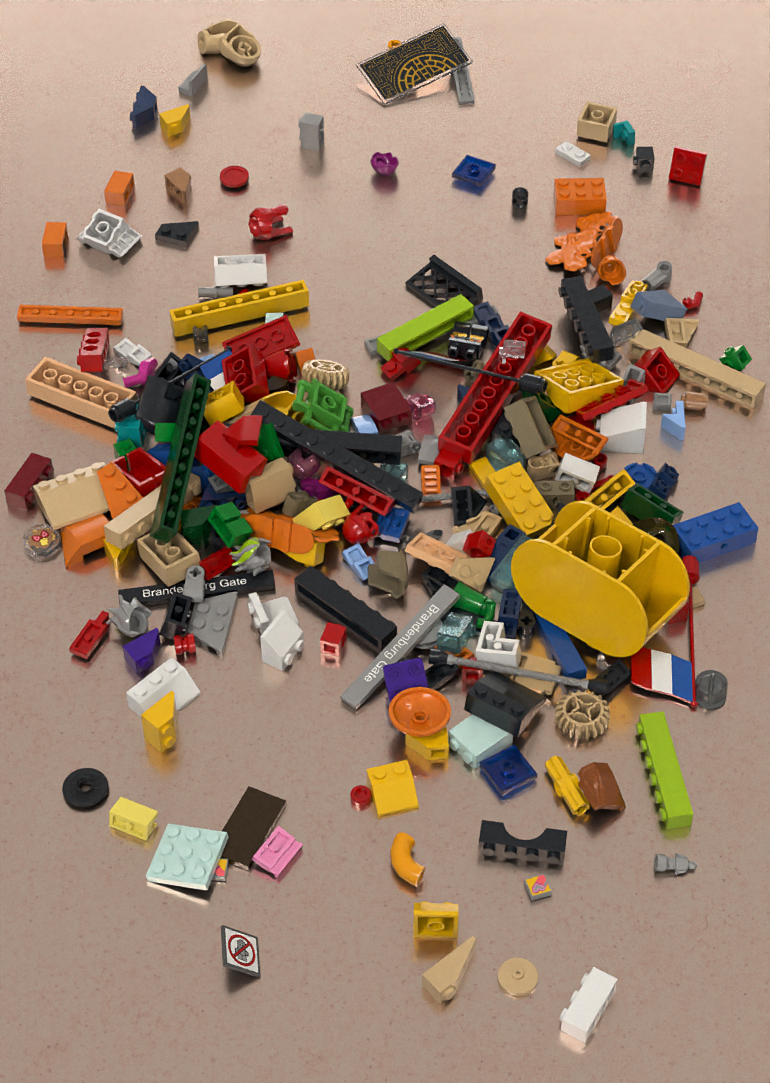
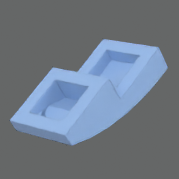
(364, 424)
(358, 561)

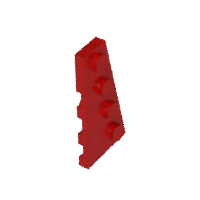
(633, 390)

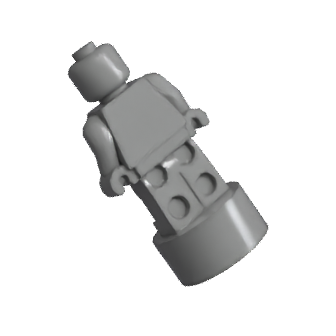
(678, 864)

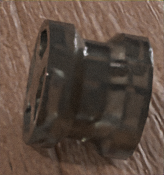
(200, 334)

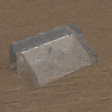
(625, 331)

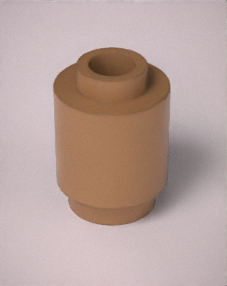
(694, 401)

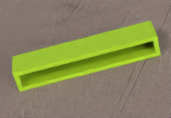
(426, 326)
(665, 770)

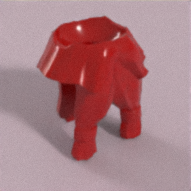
(262, 221)

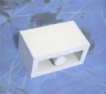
(579, 470)

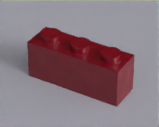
(34, 470)

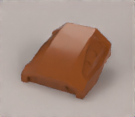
(600, 787)

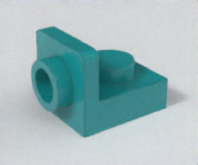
(624, 130)

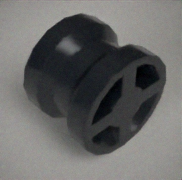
(520, 197)

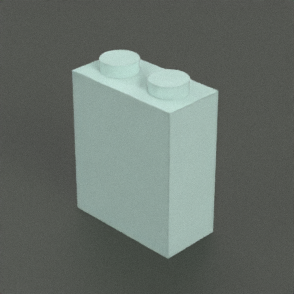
(477, 740)

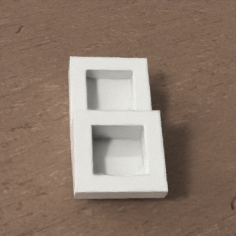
(133, 353)

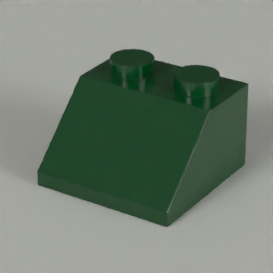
(196, 527)

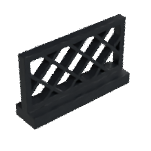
(453, 280)

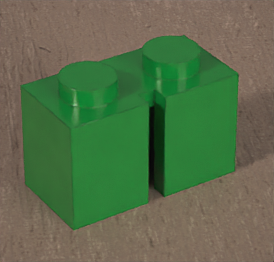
(229, 524)

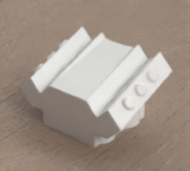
(109, 234)

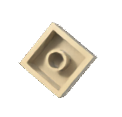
(596, 121)

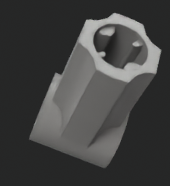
(659, 276)

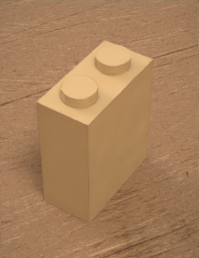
(271, 486)

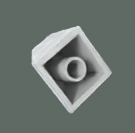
(624, 428)

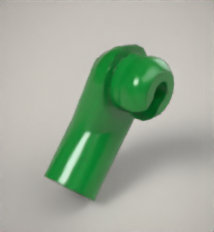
(489, 614)

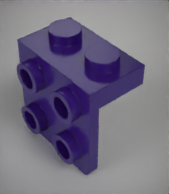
(403, 676)

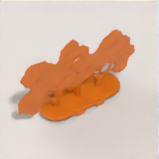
(580, 243)
(285, 533)

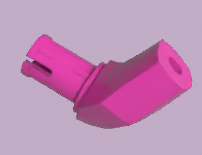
(146, 368)

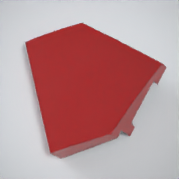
(245, 431)

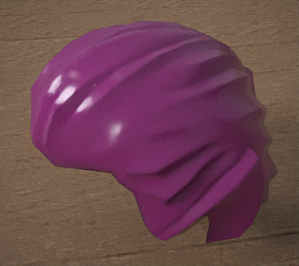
(384, 163)

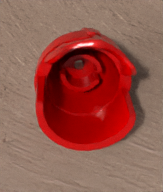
(359, 526)

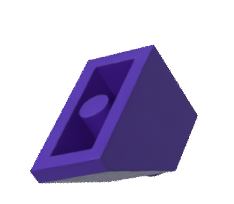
(142, 651)

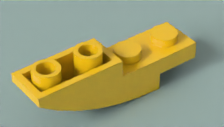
(623, 311)

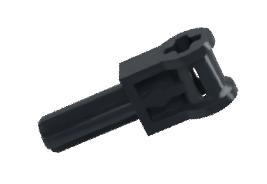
(526, 622)

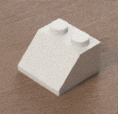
(281, 641)

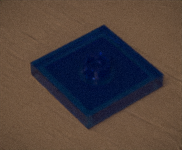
(473, 170)
(508, 770)

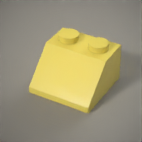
(323, 514)

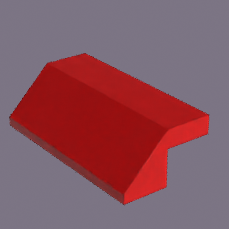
(226, 461)
(356, 491)

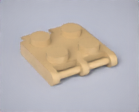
(537, 664)

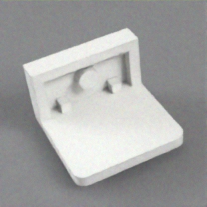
(266, 612)

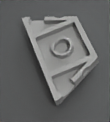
(212, 620)

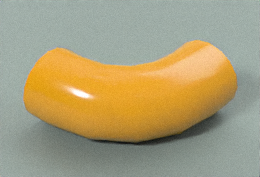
(403, 861)

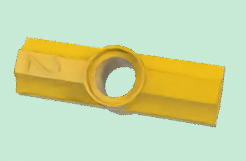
(567, 785)

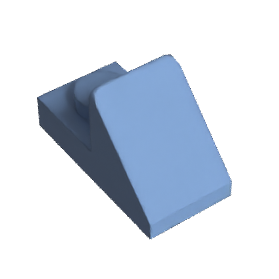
(675, 422)

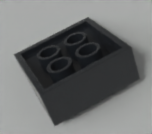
(503, 703)

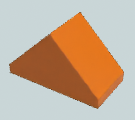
(303, 356)

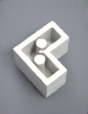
(495, 648)

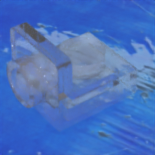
(512, 349)

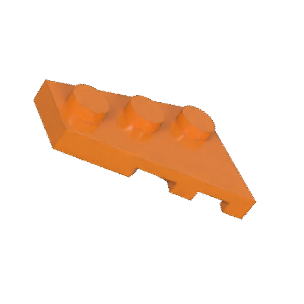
(117, 489)

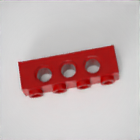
(93, 350)

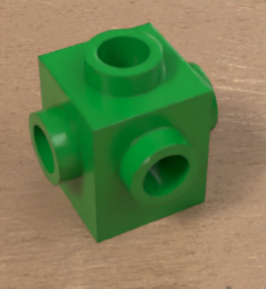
(736, 357)

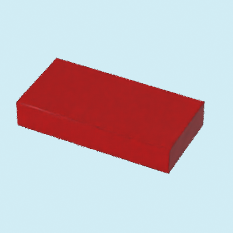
(217, 563)

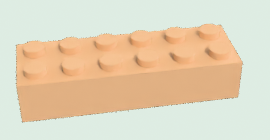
(76, 390)

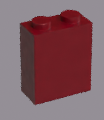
(386, 407)

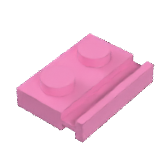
(277, 851)

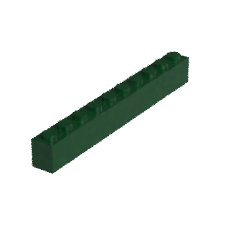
(180, 459)

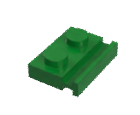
(269, 443)

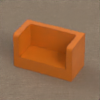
(119, 188)
(53, 239)

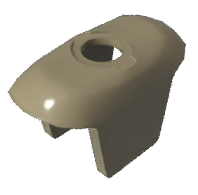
(389, 572)

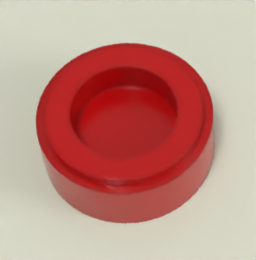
(360, 796)

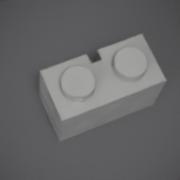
(310, 131)

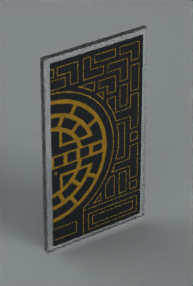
(414, 63)

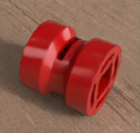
(184, 644)

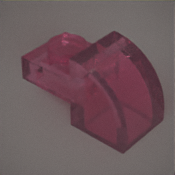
(421, 405)

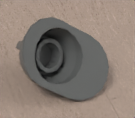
(711, 689)

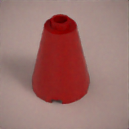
(281, 365)

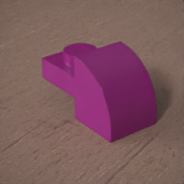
(316, 489)

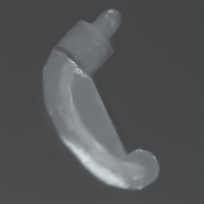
(601, 662)

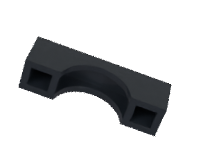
(497, 841)

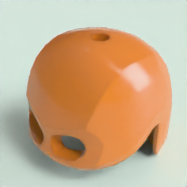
(614, 273)

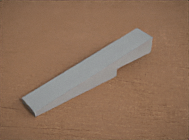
(463, 83)

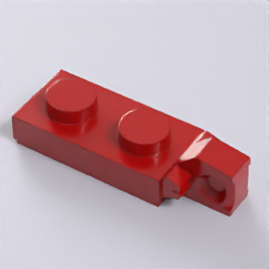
(90, 636)

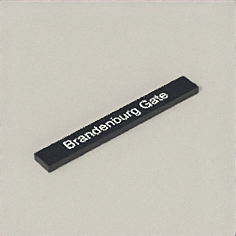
(214, 587)

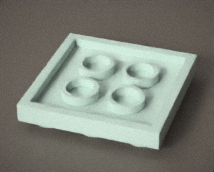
(187, 856)

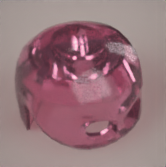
(303, 468)

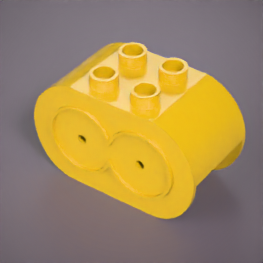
(601, 579)

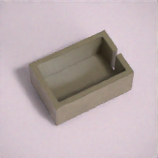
(530, 427)

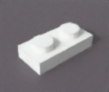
(573, 154)

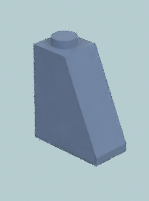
(657, 305)

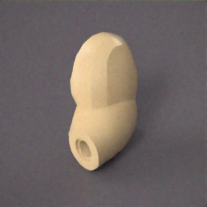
(231, 41)

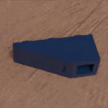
(503, 545)

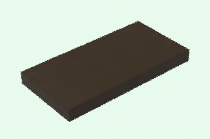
(251, 826)

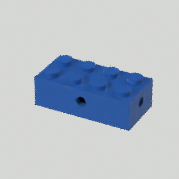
(716, 533)

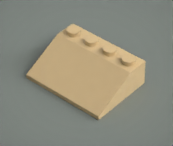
(72, 497)

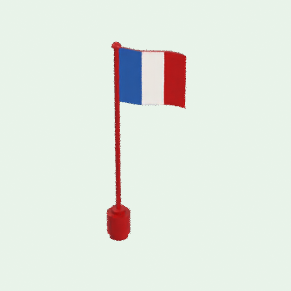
(664, 671)

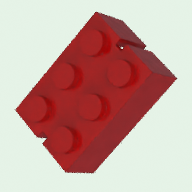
(145, 470)

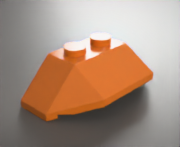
(576, 439)

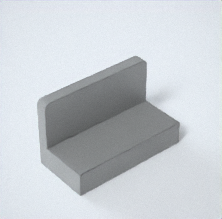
(194, 81)

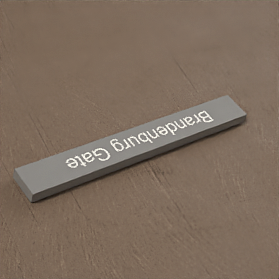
(400, 646)

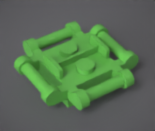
(322, 405)

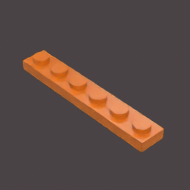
(70, 314)

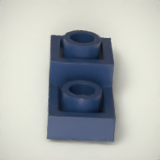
(664, 480)

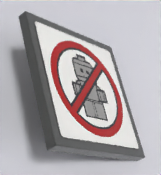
(240, 951)

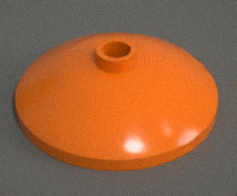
(419, 711)

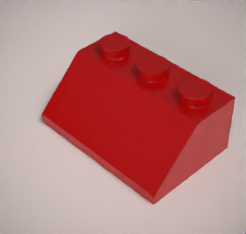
(248, 372)

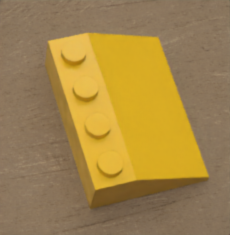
(578, 383)

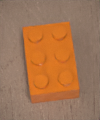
(579, 196)

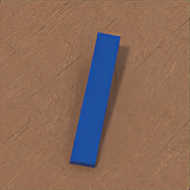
(562, 649)

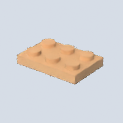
(434, 552)

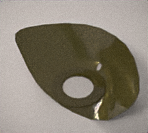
(658, 526)

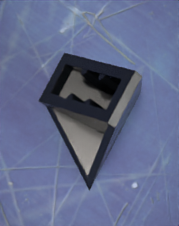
(465, 504)

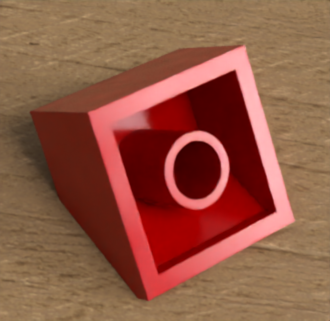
(659, 370)

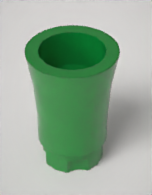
(470, 600)

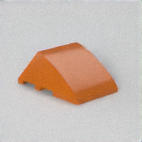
(83, 538)

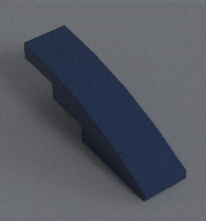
(487, 317)
(510, 612)

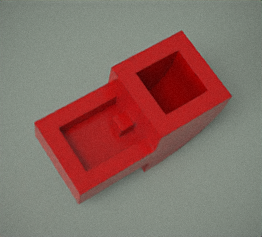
(399, 364)

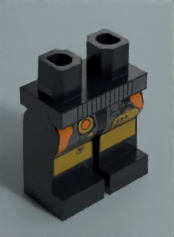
(467, 344)

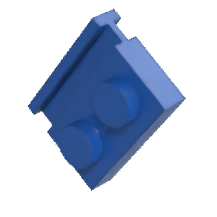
(393, 524)

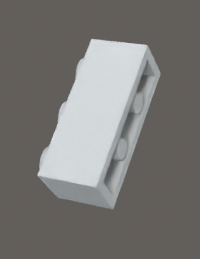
(588, 1004)

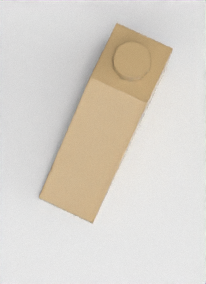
(446, 975)

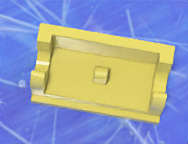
(133, 818)

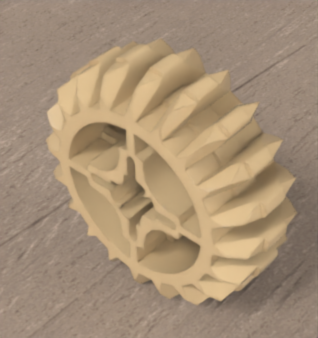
(327, 372)
(585, 708)

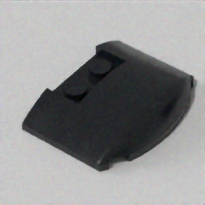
(159, 403)

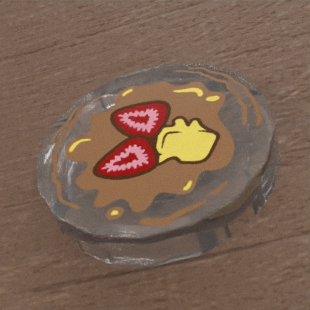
(41, 540)

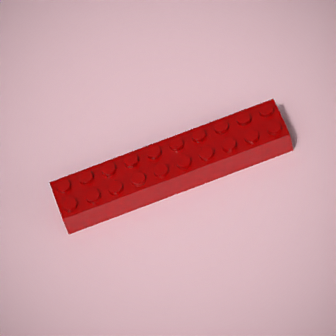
(489, 394)

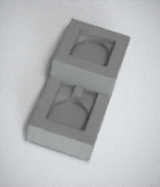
(428, 450)

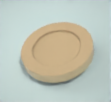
(517, 977)

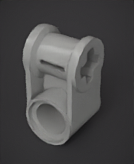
(408, 443)
(195, 584)

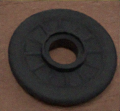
(80, 798)

